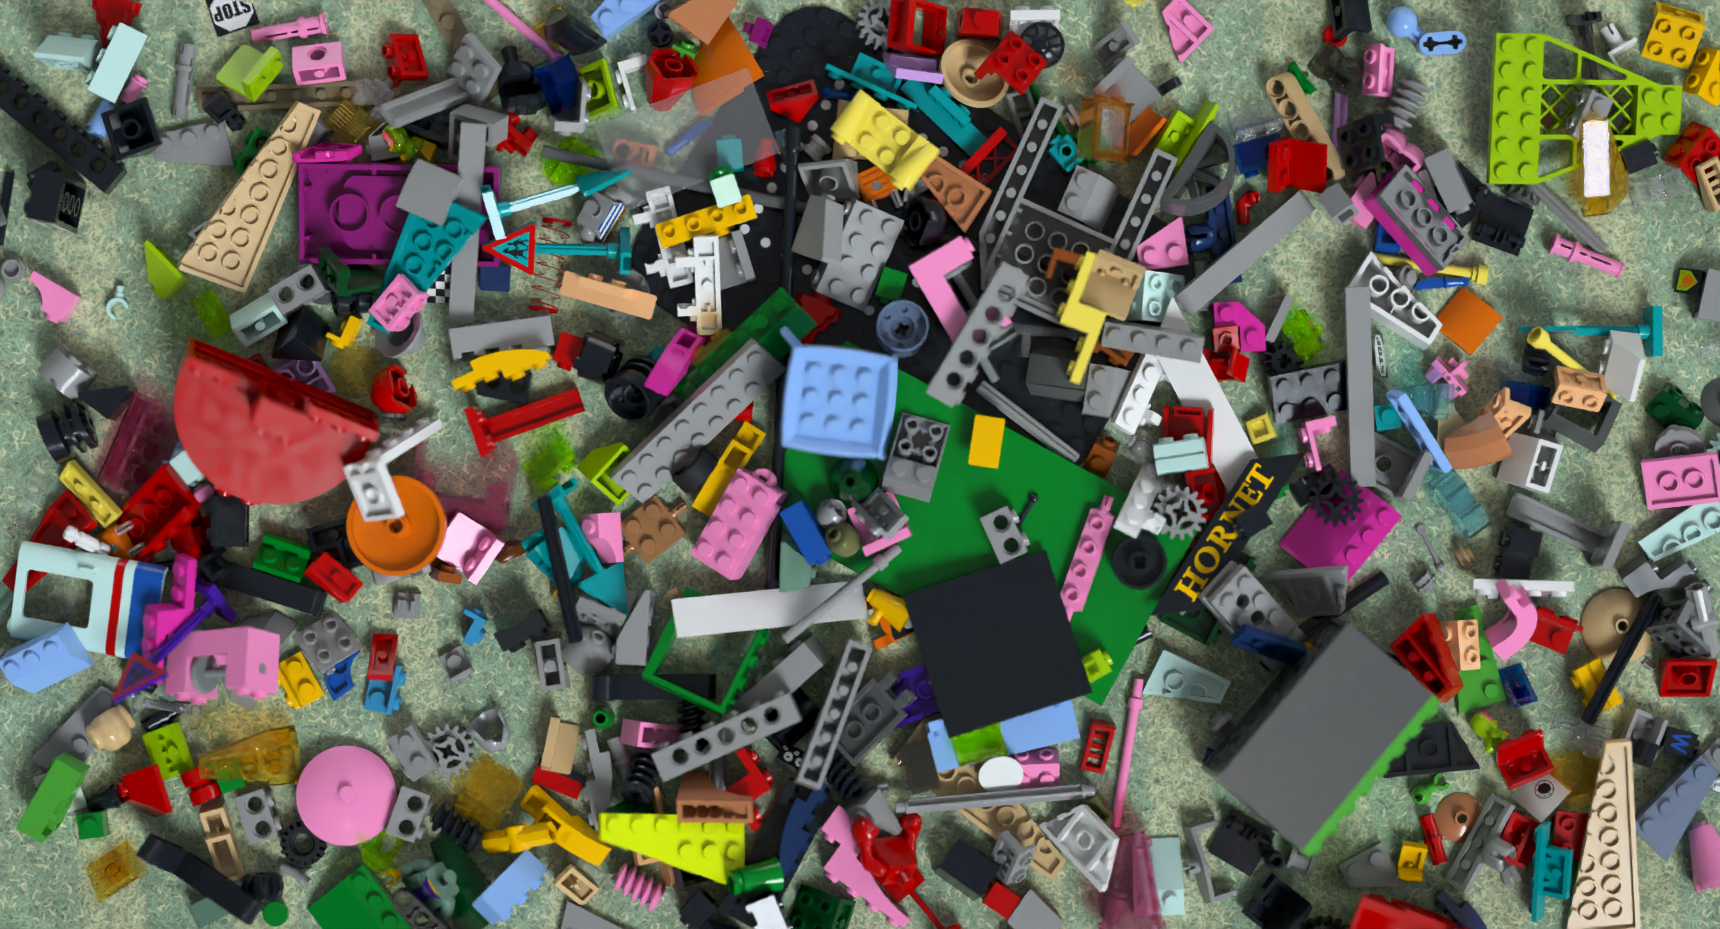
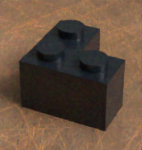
(333, 536)
(1516, 552)

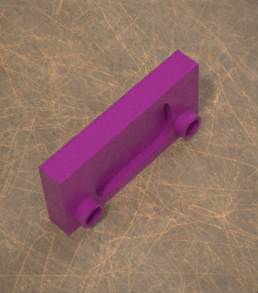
(356, 210)

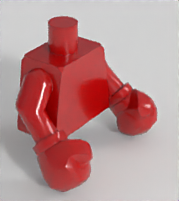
(891, 857)

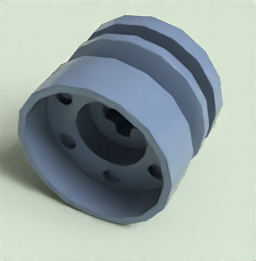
(908, 316)

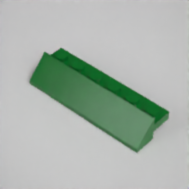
(763, 327)

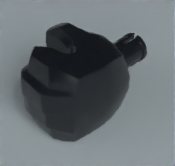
(519, 85)

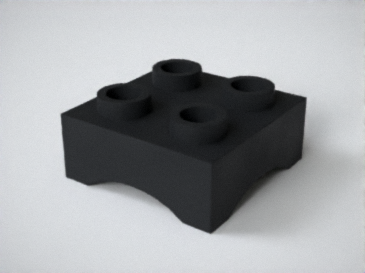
(533, 626)

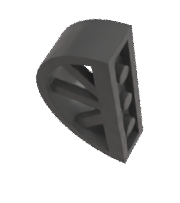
(1196, 160)

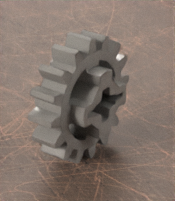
(876, 27)
(1190, 516)
(451, 740)

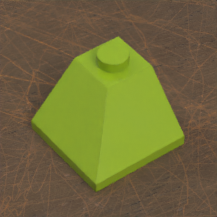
(163, 272)
(598, 466)

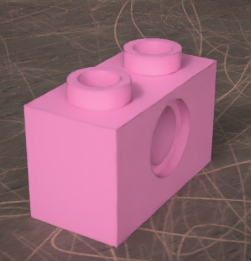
(319, 63)

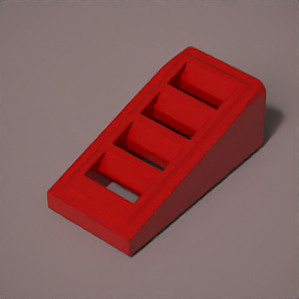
(1102, 725)

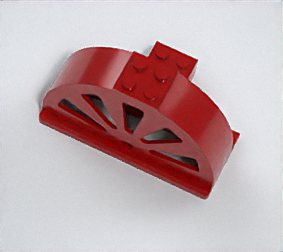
(264, 430)

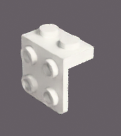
(1023, 17)

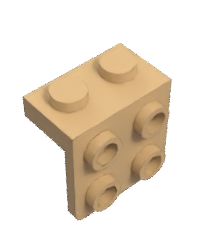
(1112, 284)

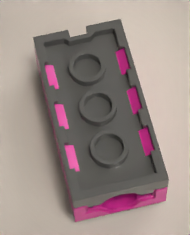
(1416, 220)

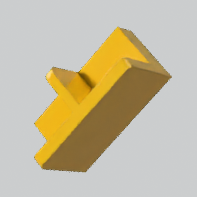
(986, 441)

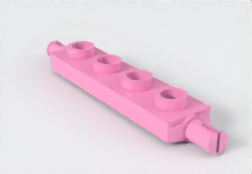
(1087, 557)

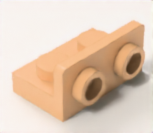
(1579, 388)
(1506, 411)

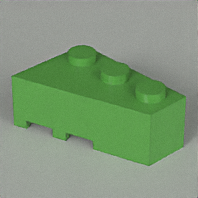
(53, 797)

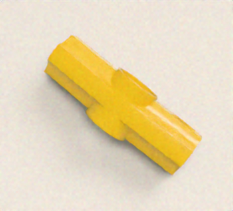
(519, 837)

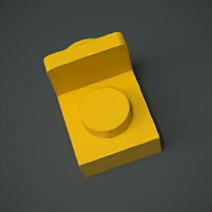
(349, 329)

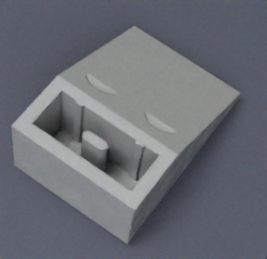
(915, 457)

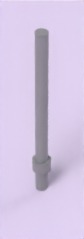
(878, 563)

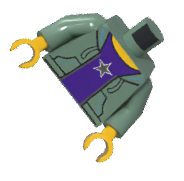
(430, 883)

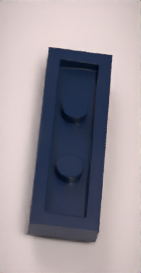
(1268, 644)

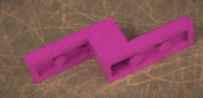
(168, 617)

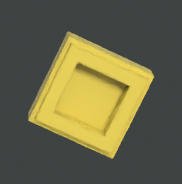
(1261, 429)

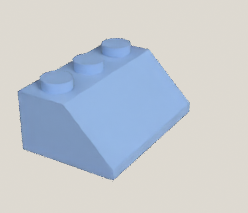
(45, 659)

